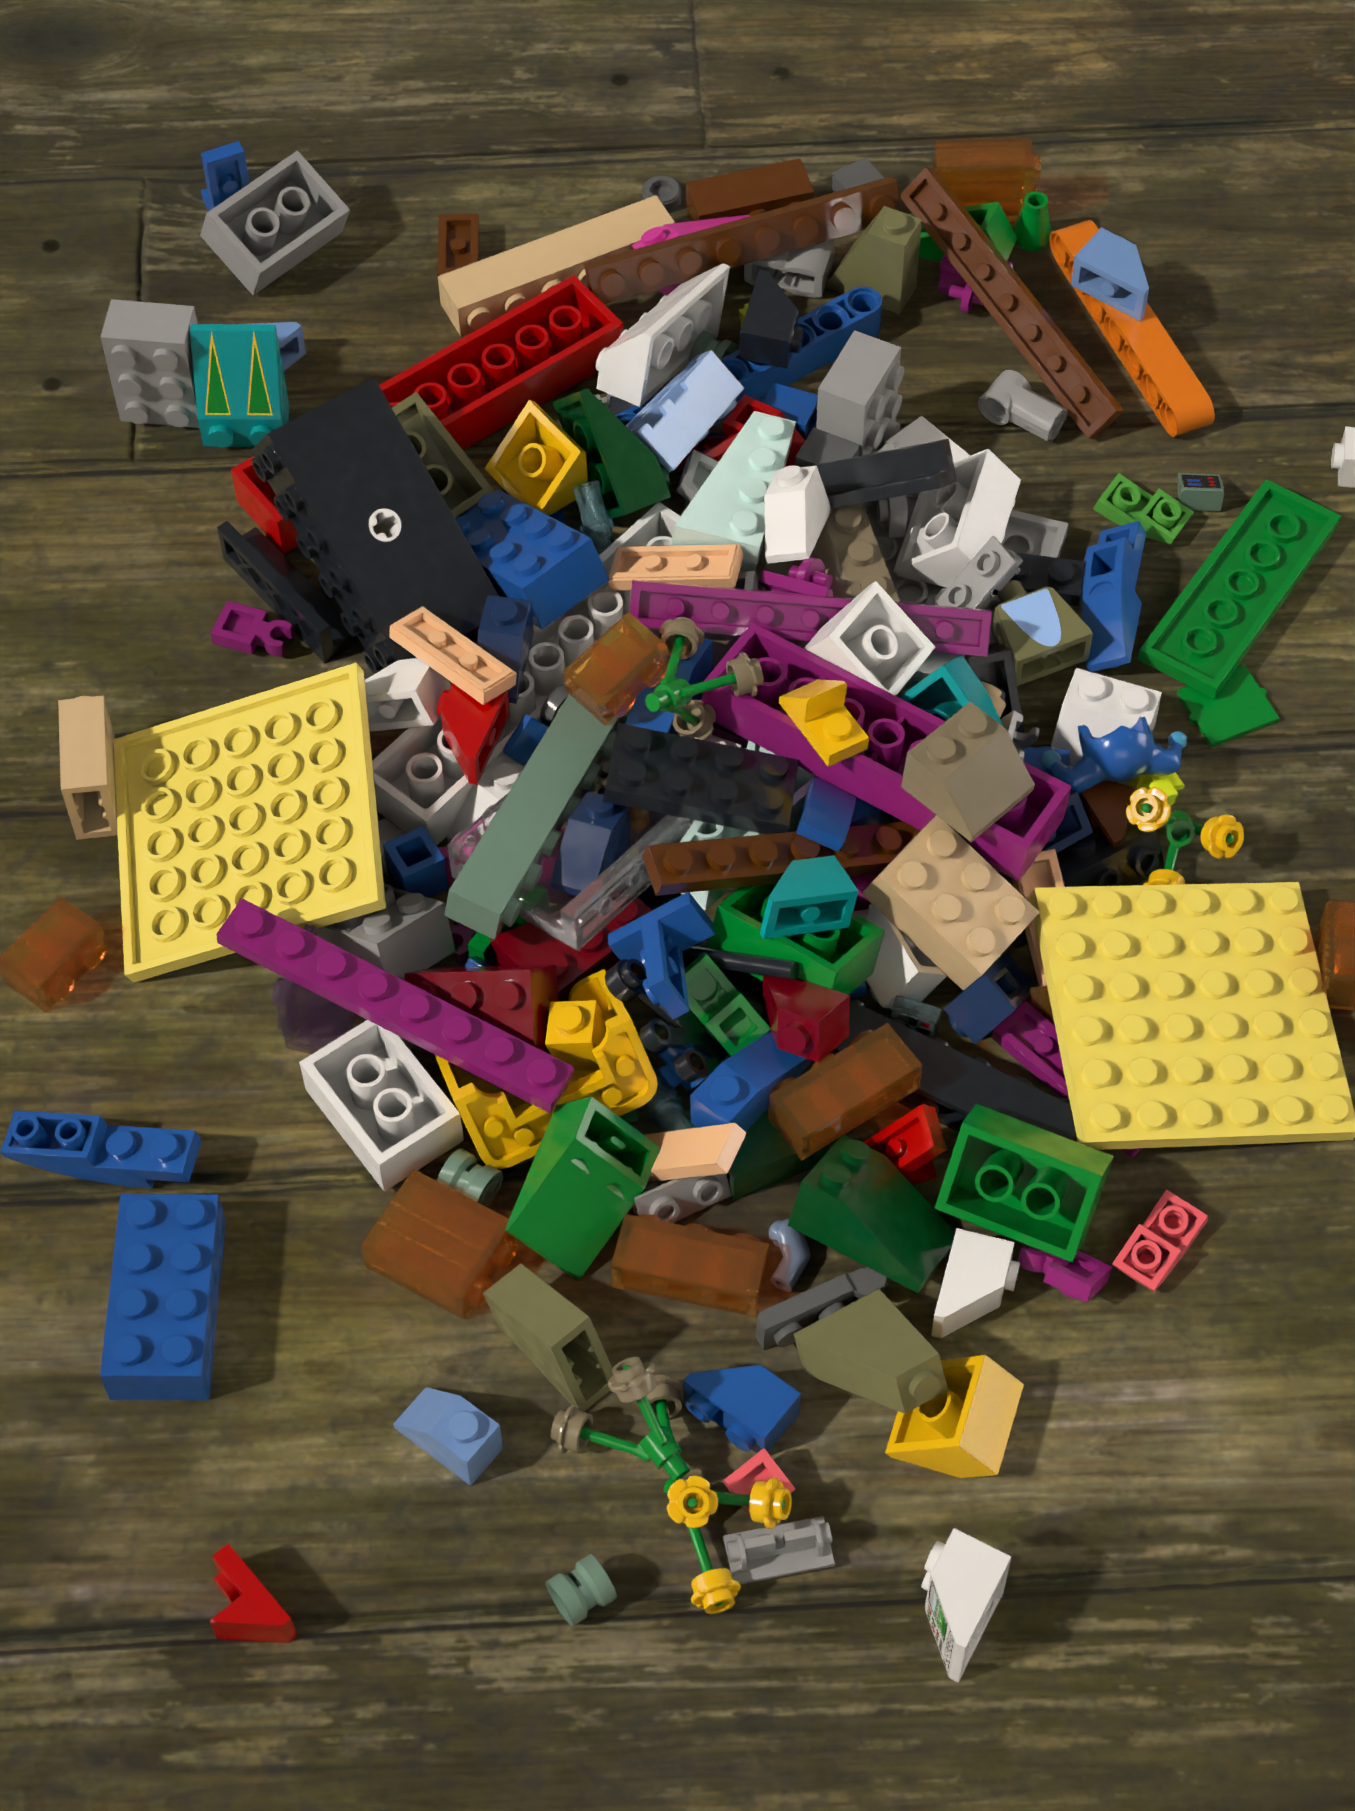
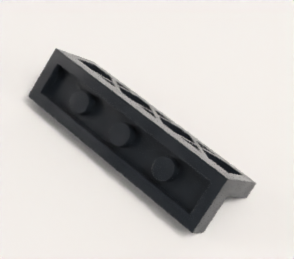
(888, 473)
(286, 591)

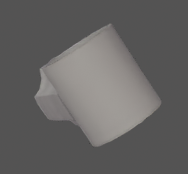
(1014, 401)

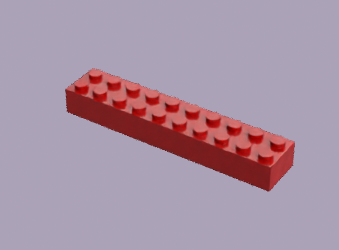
(481, 380)

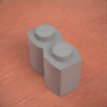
(797, 271)

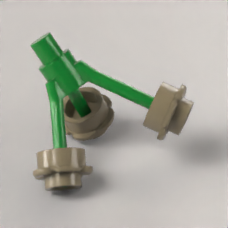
(675, 695)
(658, 1400)

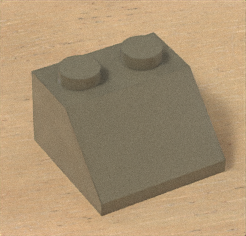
(967, 772)

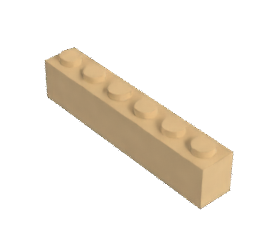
(508, 279)

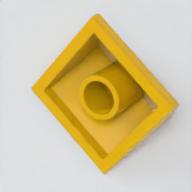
(539, 462)

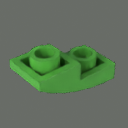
(1159, 514)

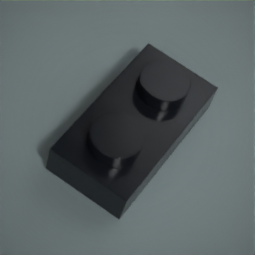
(1057, 573)

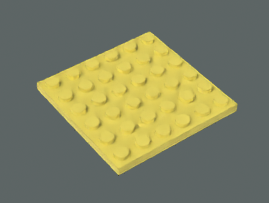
(249, 805)
(1191, 1015)

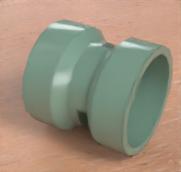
(470, 1178)
(581, 1589)

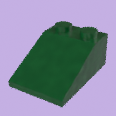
(614, 455)
(871, 1214)

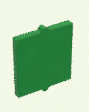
(1234, 711)

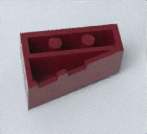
(535, 947)
(503, 996)

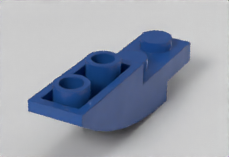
(1109, 594)
(100, 1152)

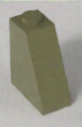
(883, 259)
(551, 1335)
(873, 1354)

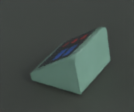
(1200, 491)

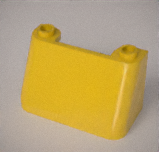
(511, 1129)

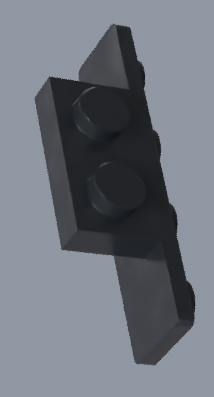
(1099, 864)

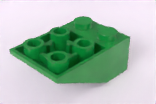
(581, 1184)

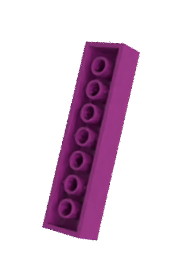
(892, 732)

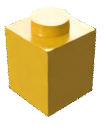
(574, 1031)

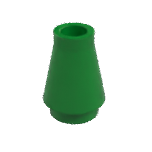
(1033, 223)

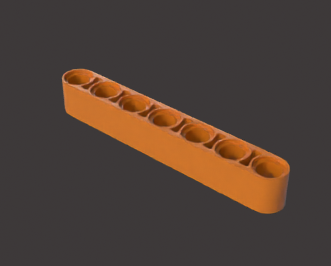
(1142, 347)

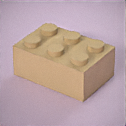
(950, 902)

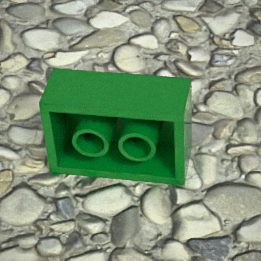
(827, 958)
(1023, 1182)

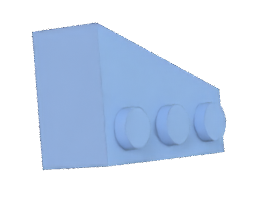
(686, 409)

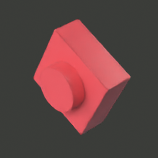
(758, 1468)

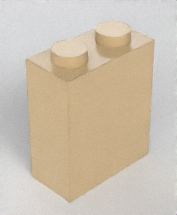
(88, 766)

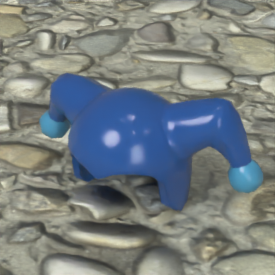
(1117, 757)

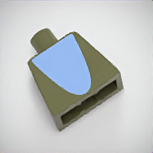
(1039, 631)

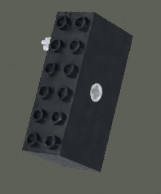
(372, 520)

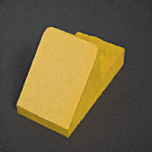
(824, 720)

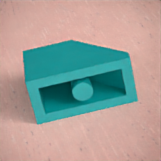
(810, 899)

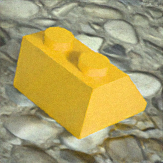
(963, 1427)

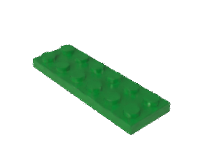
(1239, 588)

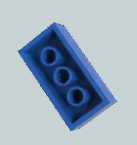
(532, 555)
(163, 1297)

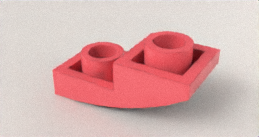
(1160, 1241)

